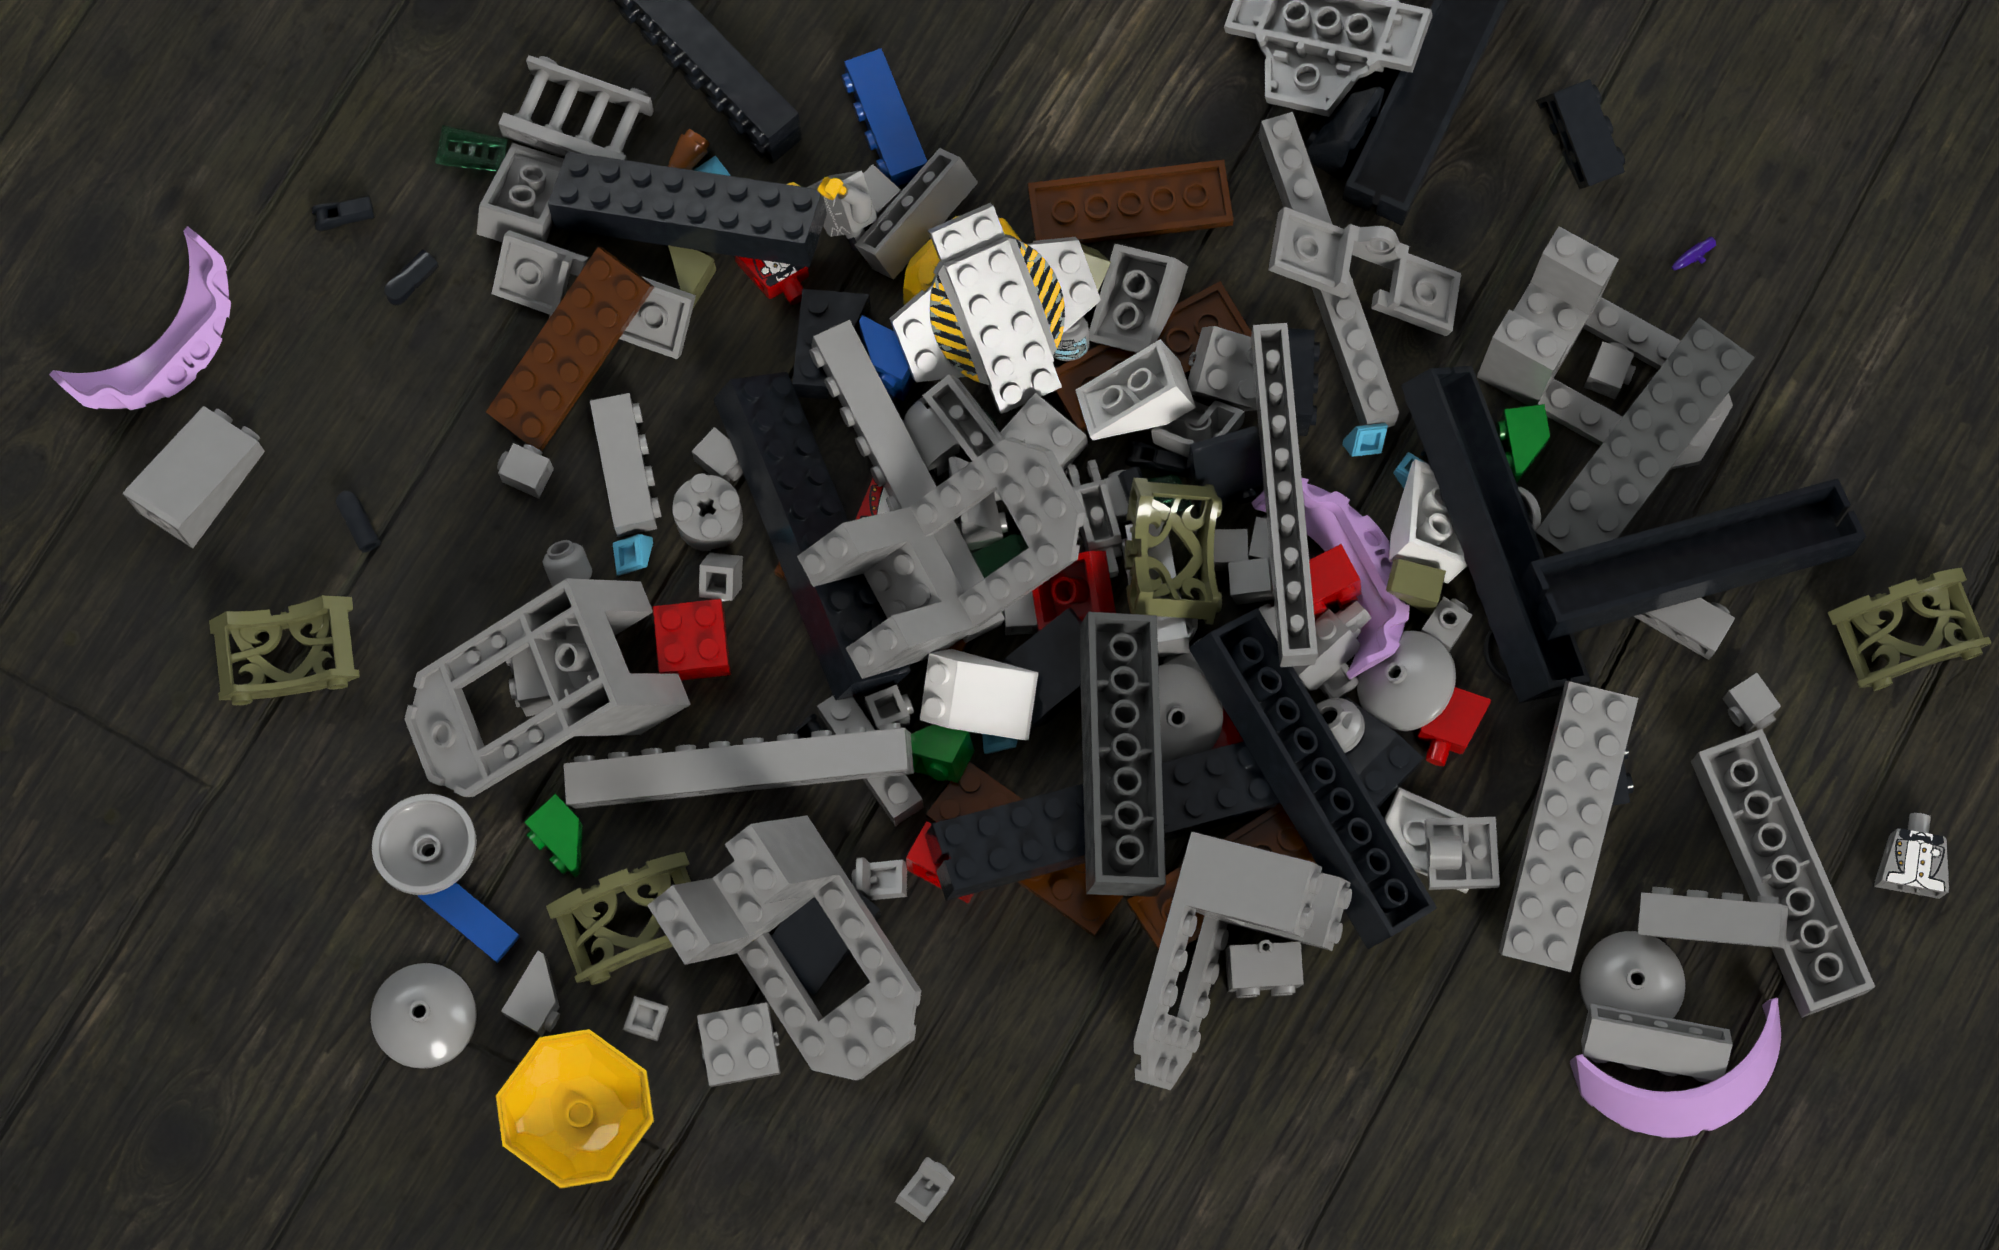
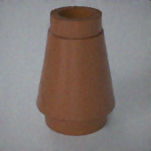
(688, 150)

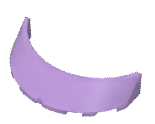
(179, 352)
(1334, 522)
(1685, 1111)

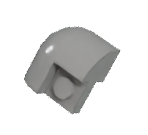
(1198, 425)
(930, 437)

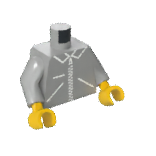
(846, 204)

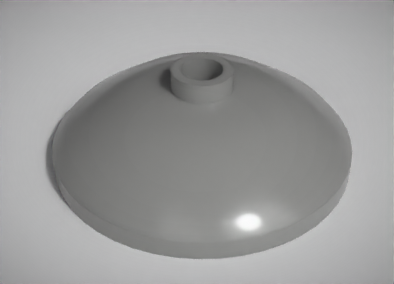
(1419, 690)
(1201, 710)
(412, 829)
(1608, 972)
(436, 1035)

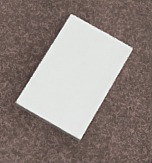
(1407, 824)

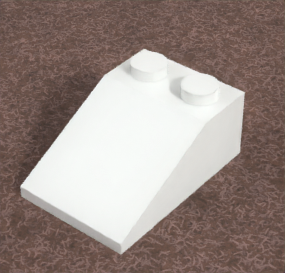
(1136, 394)
(1423, 526)
(978, 695)

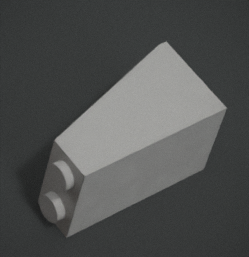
(195, 475)

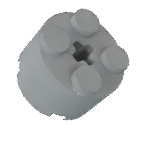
(700, 495)

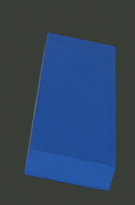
(473, 920)

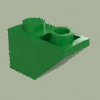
(1524, 436)
(941, 752)
(559, 832)

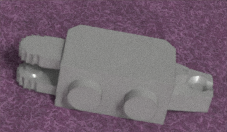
(1100, 524)
(1335, 643)

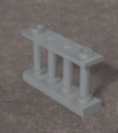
(550, 136)

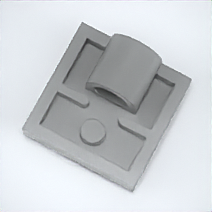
(1462, 853)

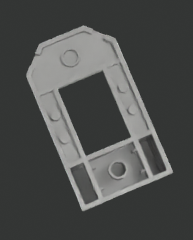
(1547, 323)
(914, 578)
(582, 668)
(773, 875)
(1236, 888)

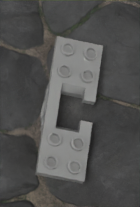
(1322, 255)
(539, 275)

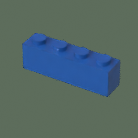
(885, 116)

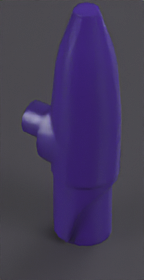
(1694, 254)

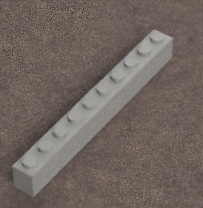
(1342, 317)
(887, 442)
(1283, 495)
(738, 767)

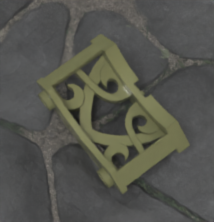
(1944, 591)
(1145, 592)
(321, 612)
(582, 904)

